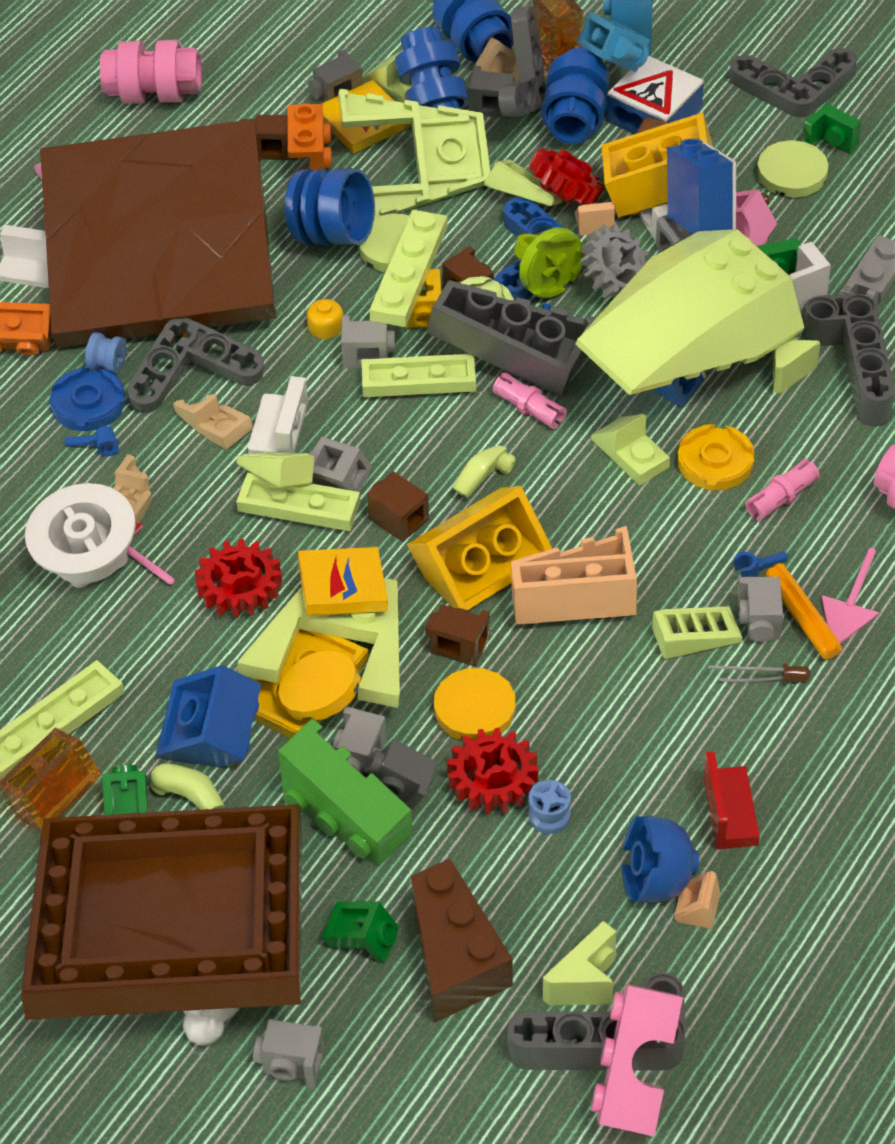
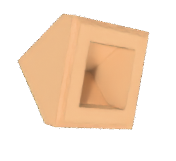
(593, 216)
(699, 901)

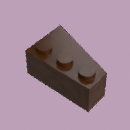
(457, 942)

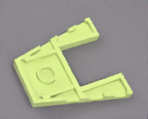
(447, 148)
(381, 676)

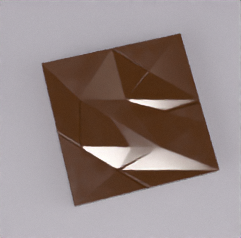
(156, 232)
(166, 913)

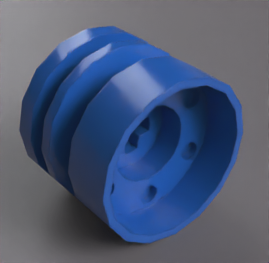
(329, 206)

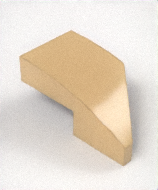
(499, 58)
(215, 421)
(133, 486)

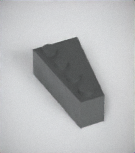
(511, 334)

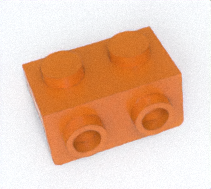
(309, 135)
(25, 327)

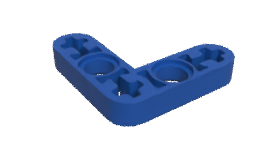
(518, 224)

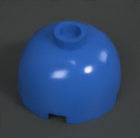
(659, 859)

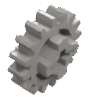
(612, 259)

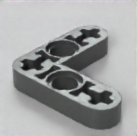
(528, 91)
(795, 96)
(190, 350)

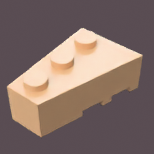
(576, 583)

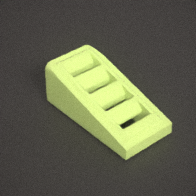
(515, 180)
(280, 467)
(687, 642)

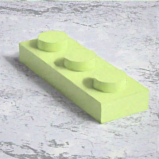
(418, 375)
(301, 503)

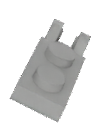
(875, 271)

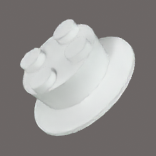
(81, 533)

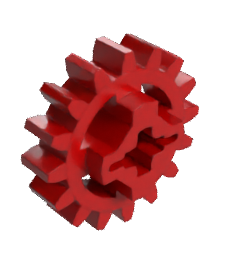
(566, 176)
(238, 578)
(492, 770)

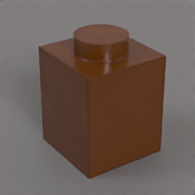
(398, 506)

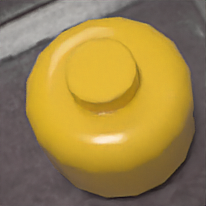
(324, 318)

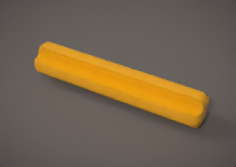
(805, 613)

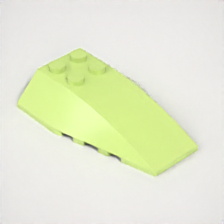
(694, 311)

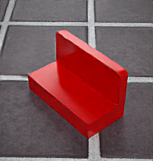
(730, 805)

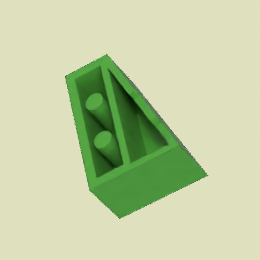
(340, 797)

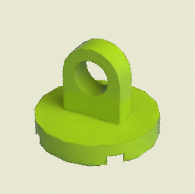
(549, 261)

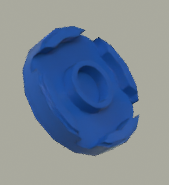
(87, 399)

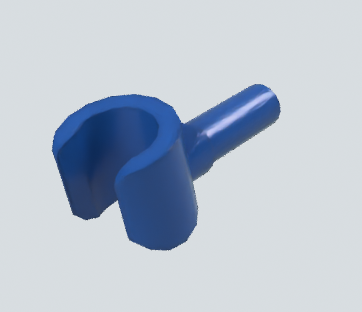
(104, 440)
(754, 564)

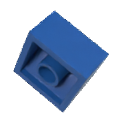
(209, 718)

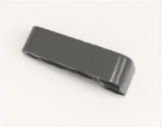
(855, 325)
(591, 1030)

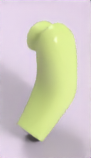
(481, 466)
(186, 782)

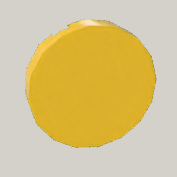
(715, 457)
(319, 685)
(474, 701)

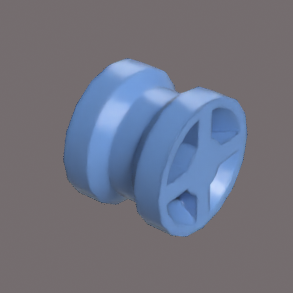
(105, 353)
(544, 797)

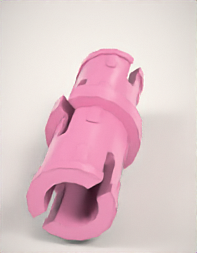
(529, 400)
(782, 489)

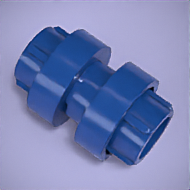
(473, 24)
(428, 67)
(575, 96)

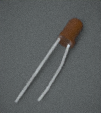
(789, 673)

